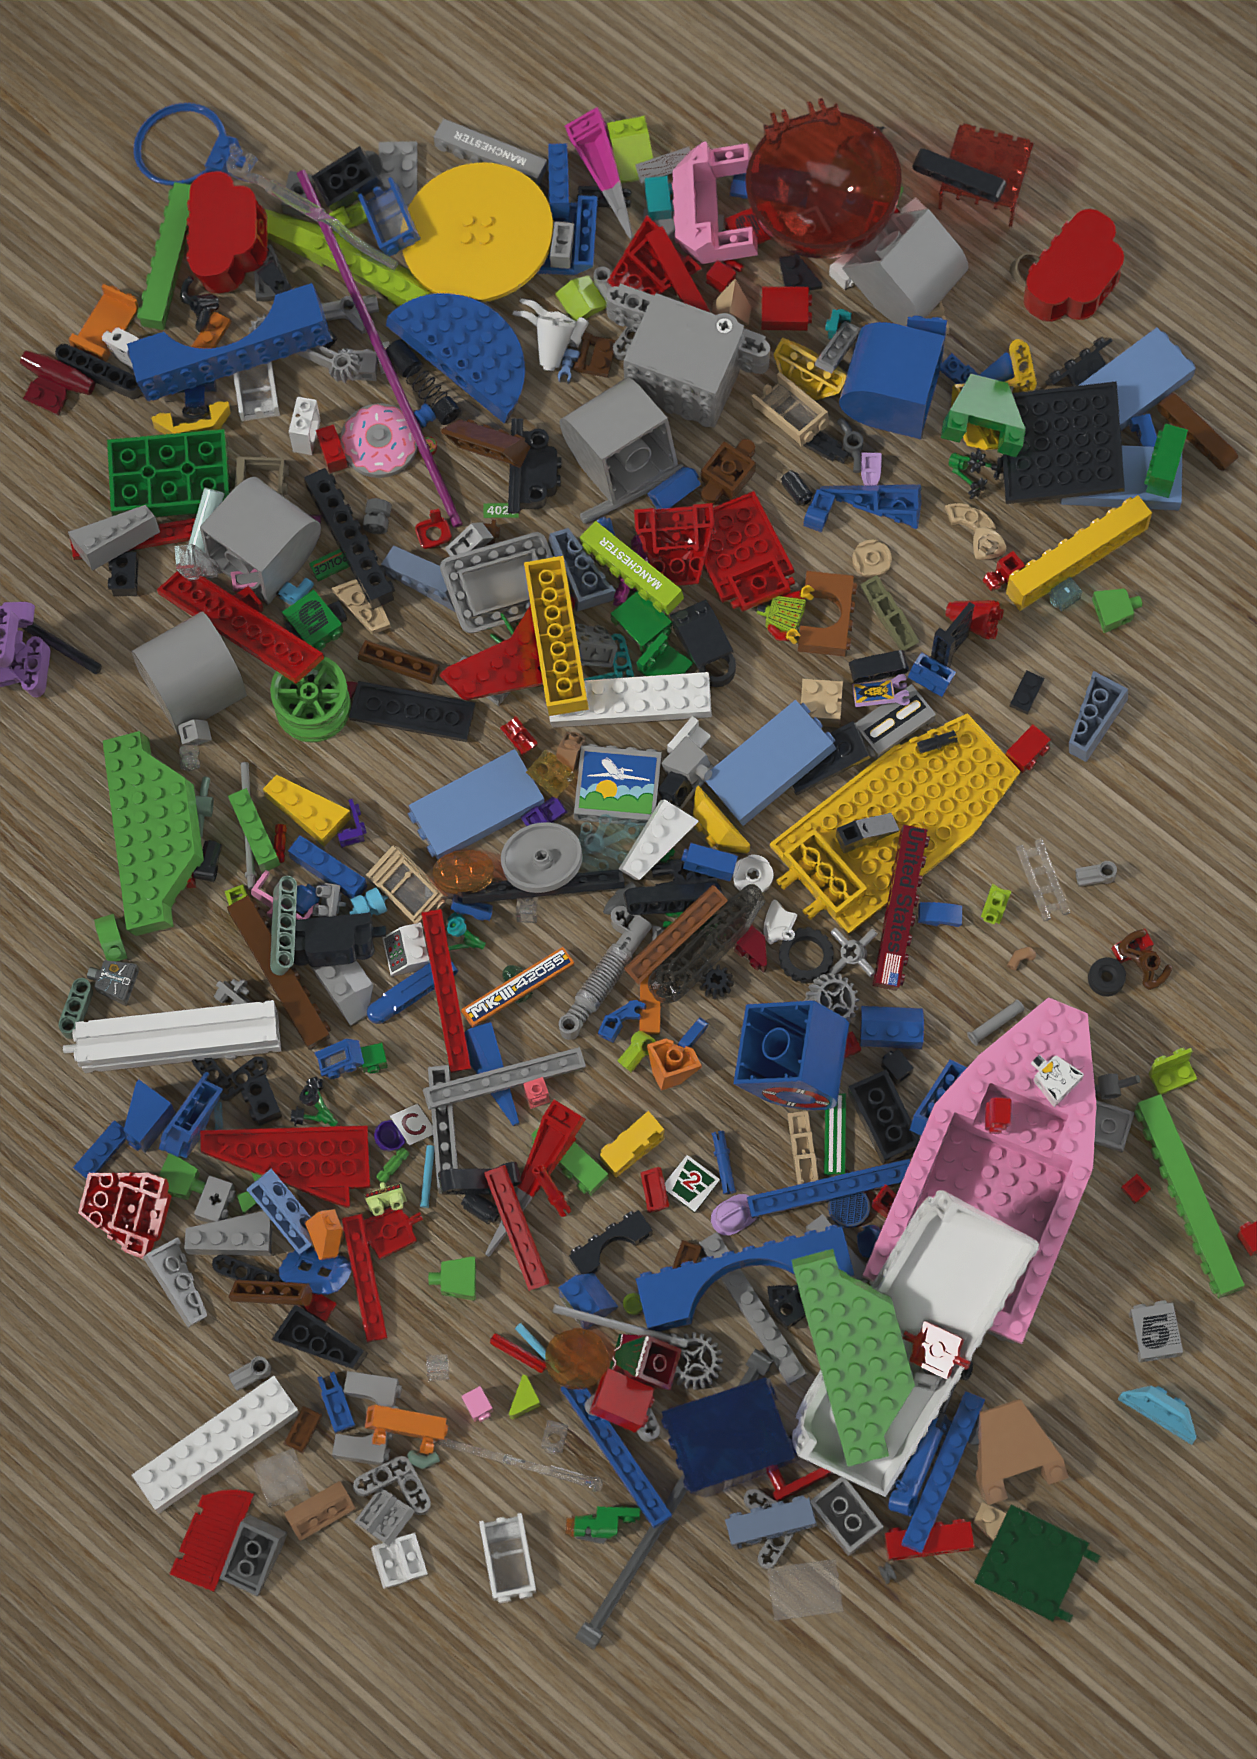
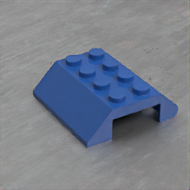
(584, 219)

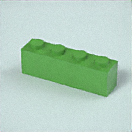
(254, 830)
(581, 1168)

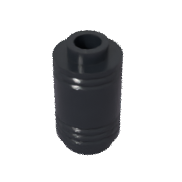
(797, 488)
(481, 1208)

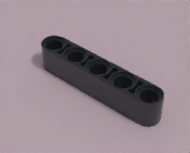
(959, 175)
(103, 378)
(664, 898)

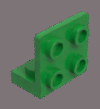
(662, 659)

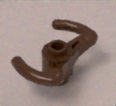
(1146, 960)

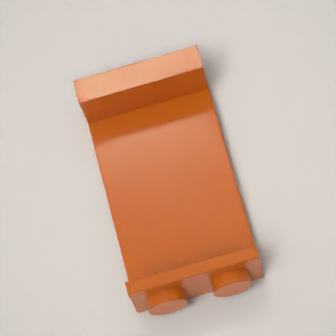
(111, 312)

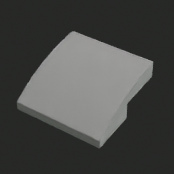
(384, 1516)

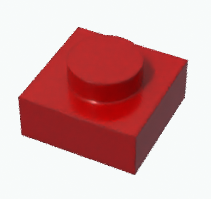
(1135, 1188)

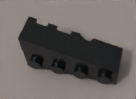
(312, 1336)

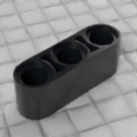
(879, 666)

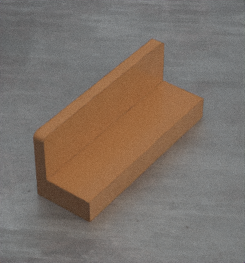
(319, 1510)

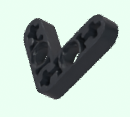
(223, 1081)

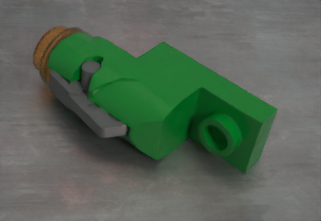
(602, 1526)

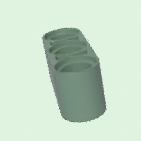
(75, 998)

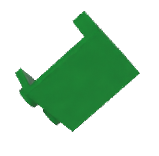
(641, 620)

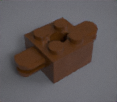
(728, 471)

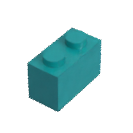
(658, 198)

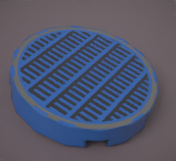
(849, 1210)

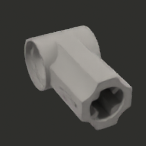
(602, 285)
(1093, 874)
(247, 1374)

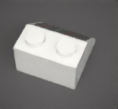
(406, 949)

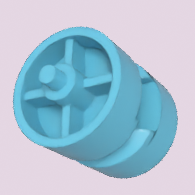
(371, 903)

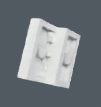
(399, 1561)

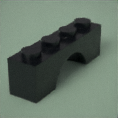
(631, 1229)

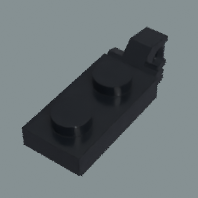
(827, 447)

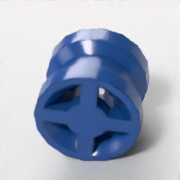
(424, 415)

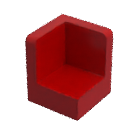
(248, 597)

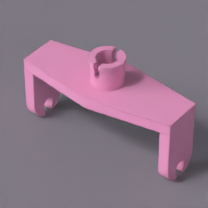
(268, 900)

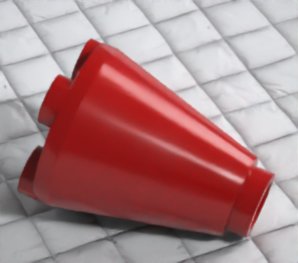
(984, 618)

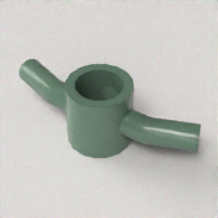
(204, 803)

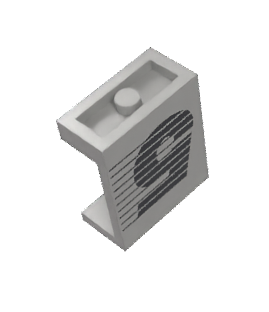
(1156, 1331)

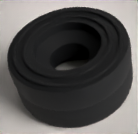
(1106, 965)

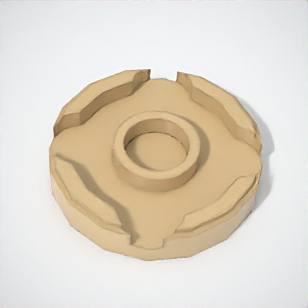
(871, 558)

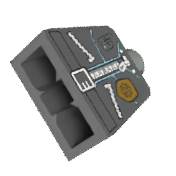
(115, 980)

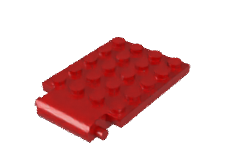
(746, 555)

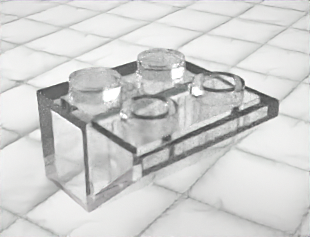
(193, 562)

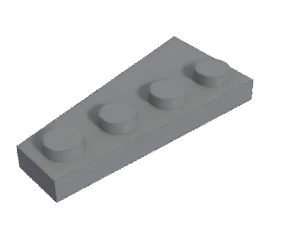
(172, 1273)

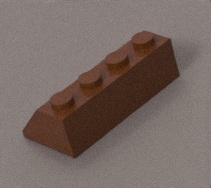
(487, 442)

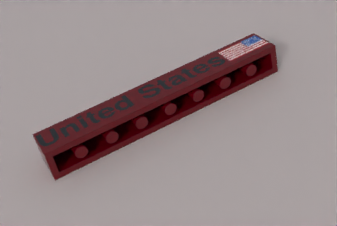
(900, 907)

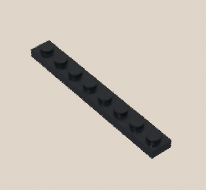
(579, 883)

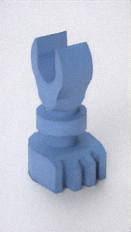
(569, 357)

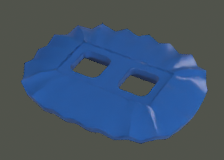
(319, 1284)

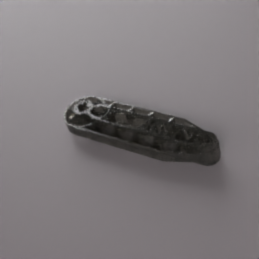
(705, 946)

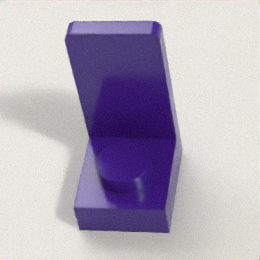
(353, 836)

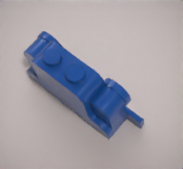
(185, 1127)

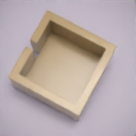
(823, 700)

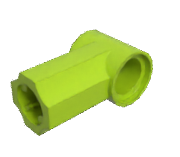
(636, 1050)

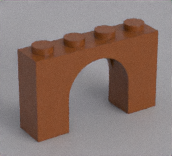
(831, 639)

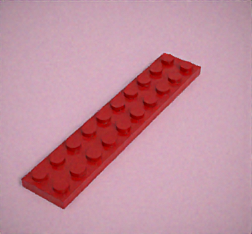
(243, 625)

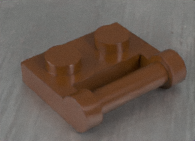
(601, 357)

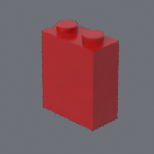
(786, 308)
(622, 1400)

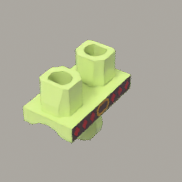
(385, 1197)

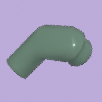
(422, 1461)

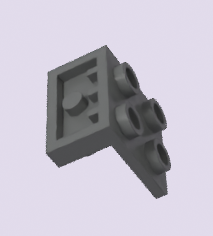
(595, 645)

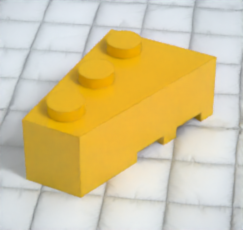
(632, 1144)

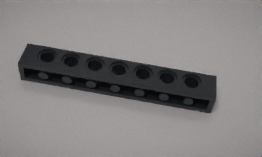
(376, 594)

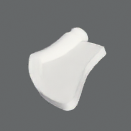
(778, 923)

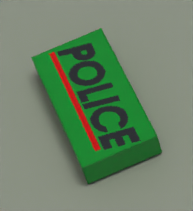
(328, 565)

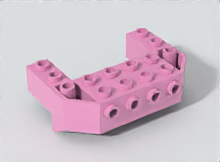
(697, 205)

